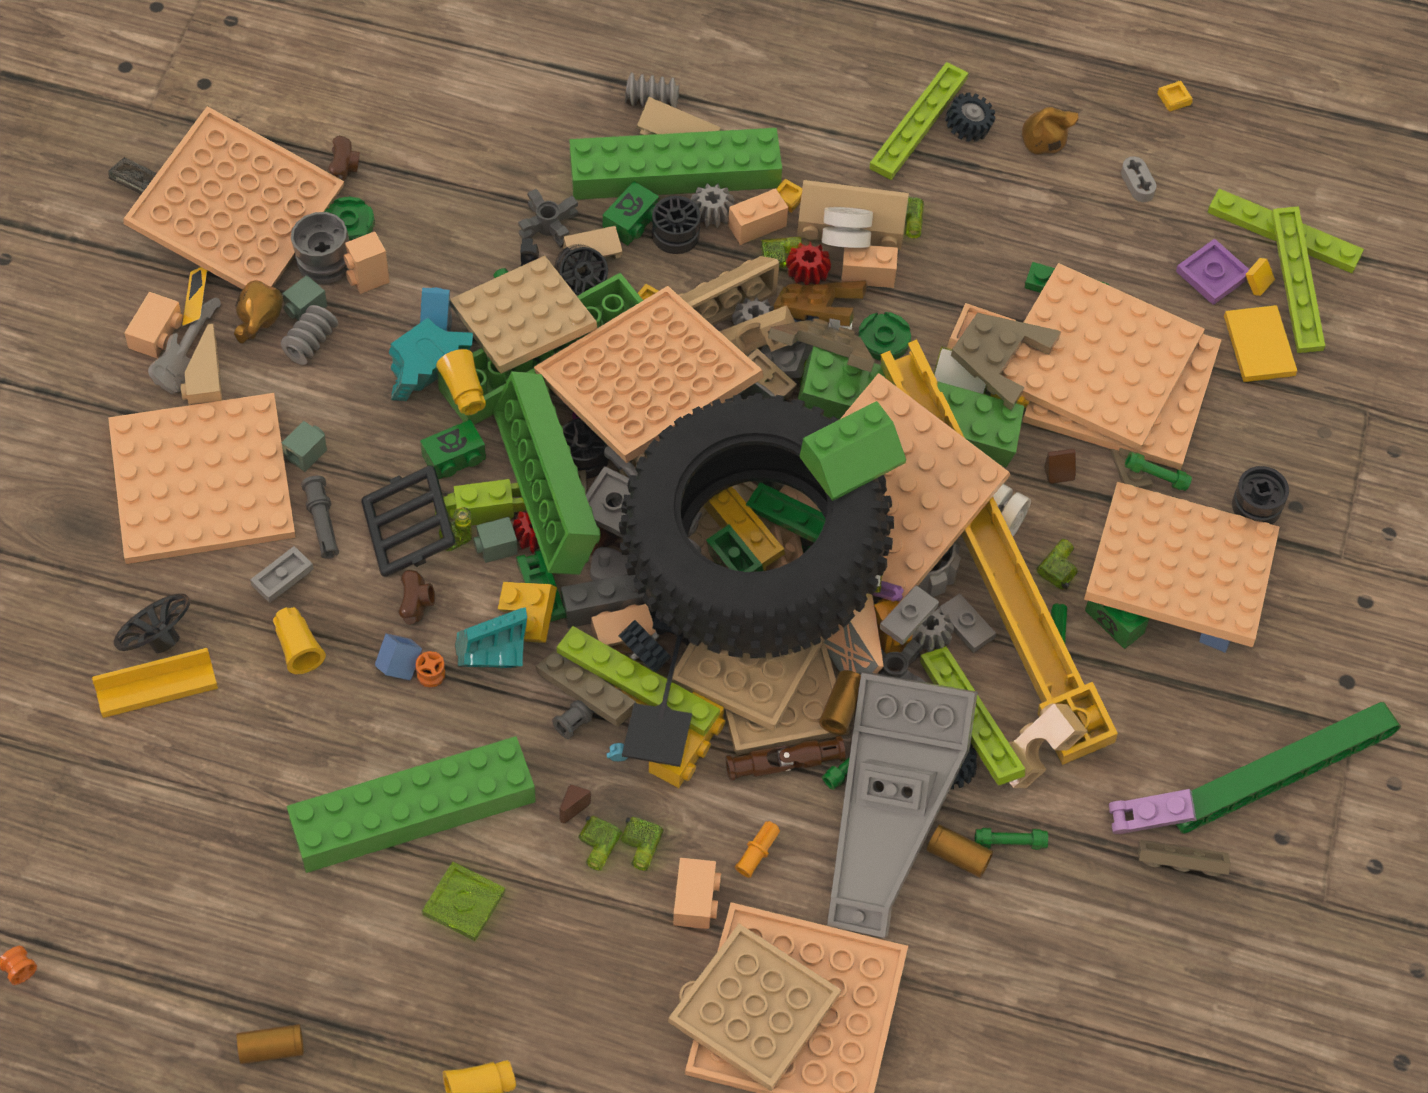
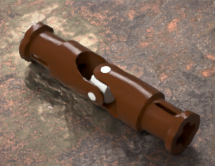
(802, 755)

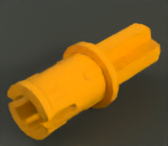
(757, 849)

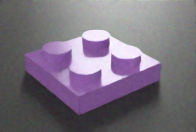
(1213, 271)

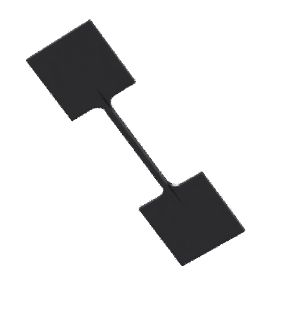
(657, 731)

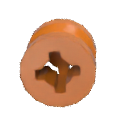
(432, 662)
(17, 965)

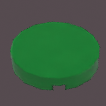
(356, 215)
(885, 334)

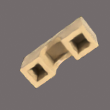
(754, 332)
(1055, 725)

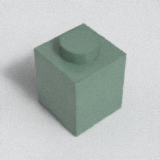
(301, 296)
(304, 446)
(496, 540)

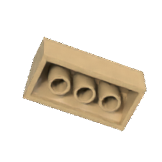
(887, 207)
(720, 296)

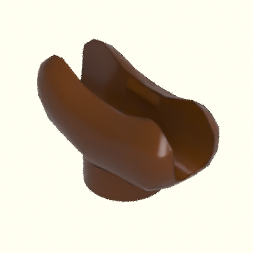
(344, 158)
(416, 597)

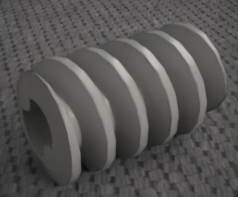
(659, 91)
(308, 334)

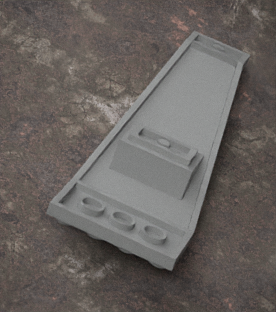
(904, 738)

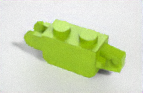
(486, 500)

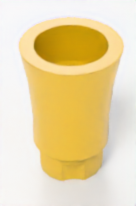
(462, 380)
(297, 641)
(481, 1079)

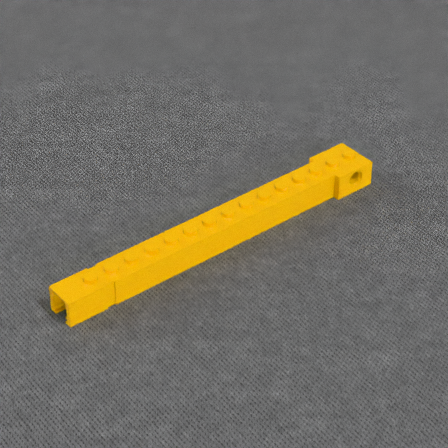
(1012, 584)

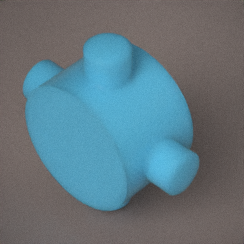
(616, 752)

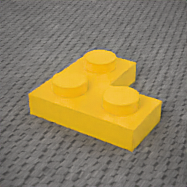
(538, 603)

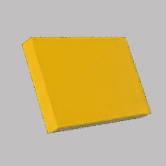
(1260, 343)

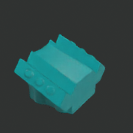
(417, 354)
(493, 642)

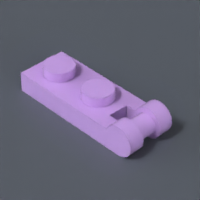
(1153, 811)

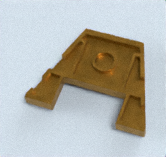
(818, 298)

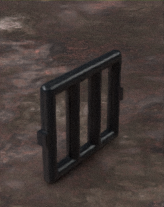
(375, 522)

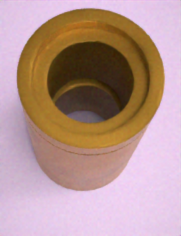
(841, 703)
(959, 851)
(270, 1044)

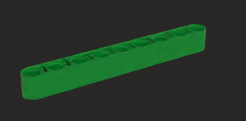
(1290, 764)

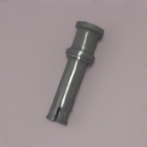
(319, 506)
(573, 718)

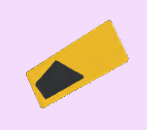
(194, 295)

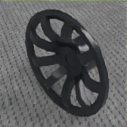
(161, 633)

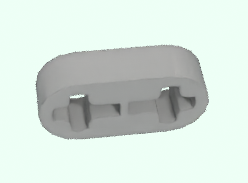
(1143, 177)

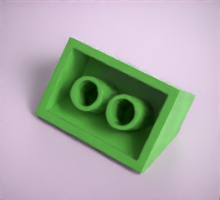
(853, 450)

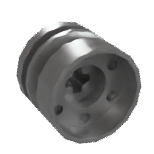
(320, 247)

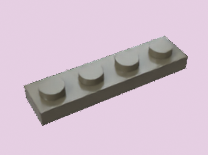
(587, 688)

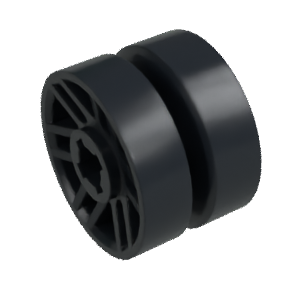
(676, 224)
(575, 257)
(585, 447)
(1260, 494)

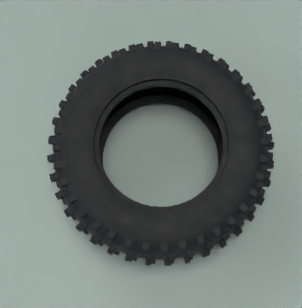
(738, 608)

